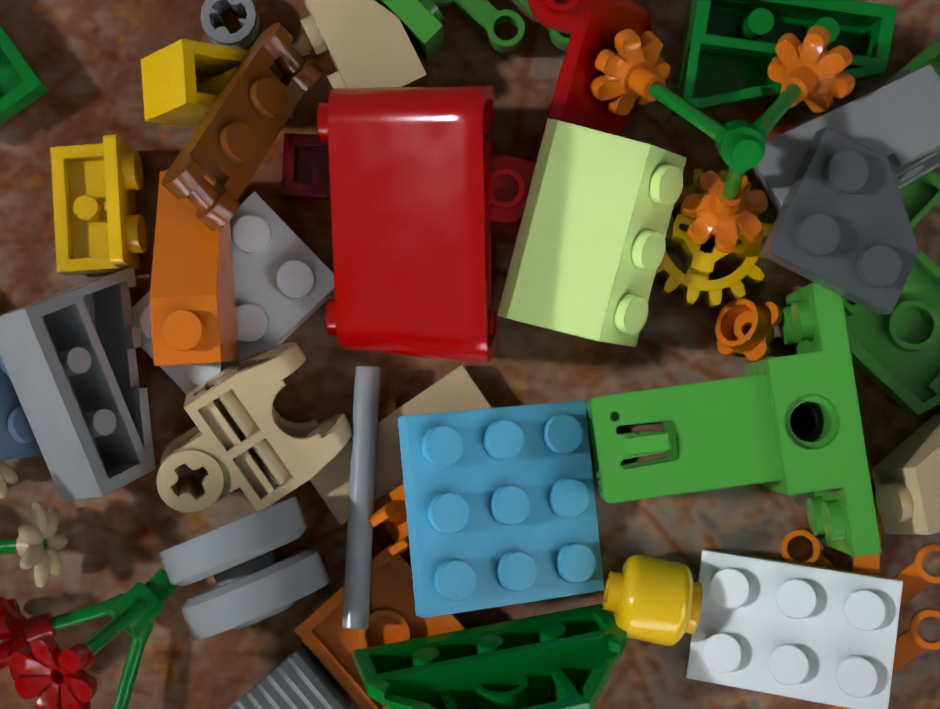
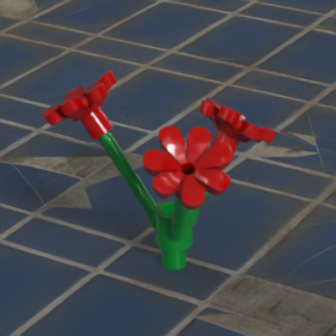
(60, 675)

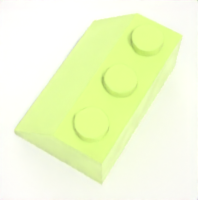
(592, 234)

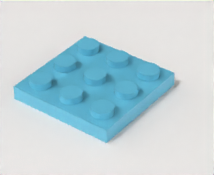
(499, 506)

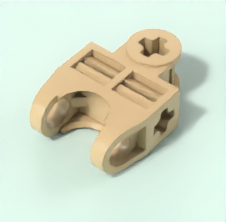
(245, 439)

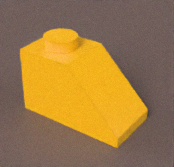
(186, 80)

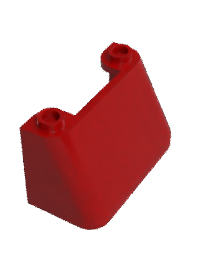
(411, 220)

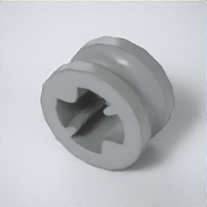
(221, 36)

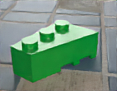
(734, 41)

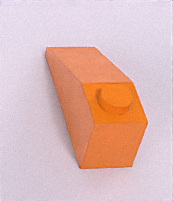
(191, 287)

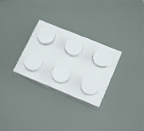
(275, 289)
(796, 630)

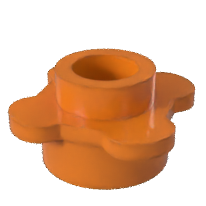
(734, 324)

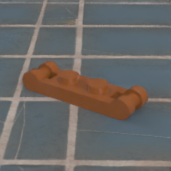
(241, 127)

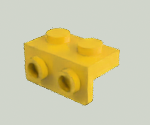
(97, 207)

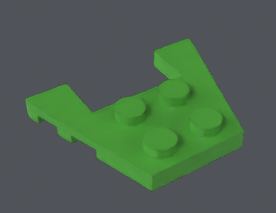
(904, 347)

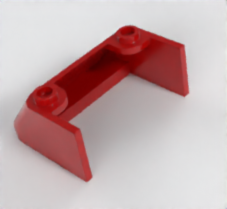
(592, 30)

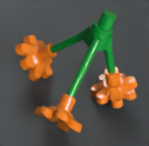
(726, 207)

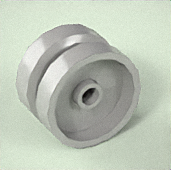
(247, 574)

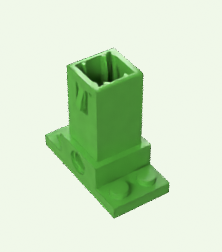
(742, 432)

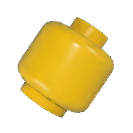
(654, 599)

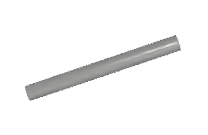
(361, 498)

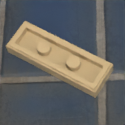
(449, 394)

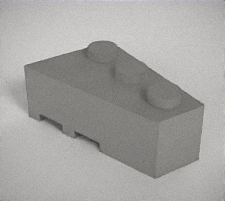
(894, 120)
(81, 384)

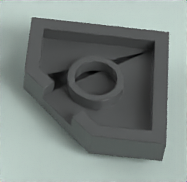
(845, 224)

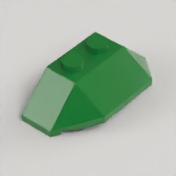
(511, 664)

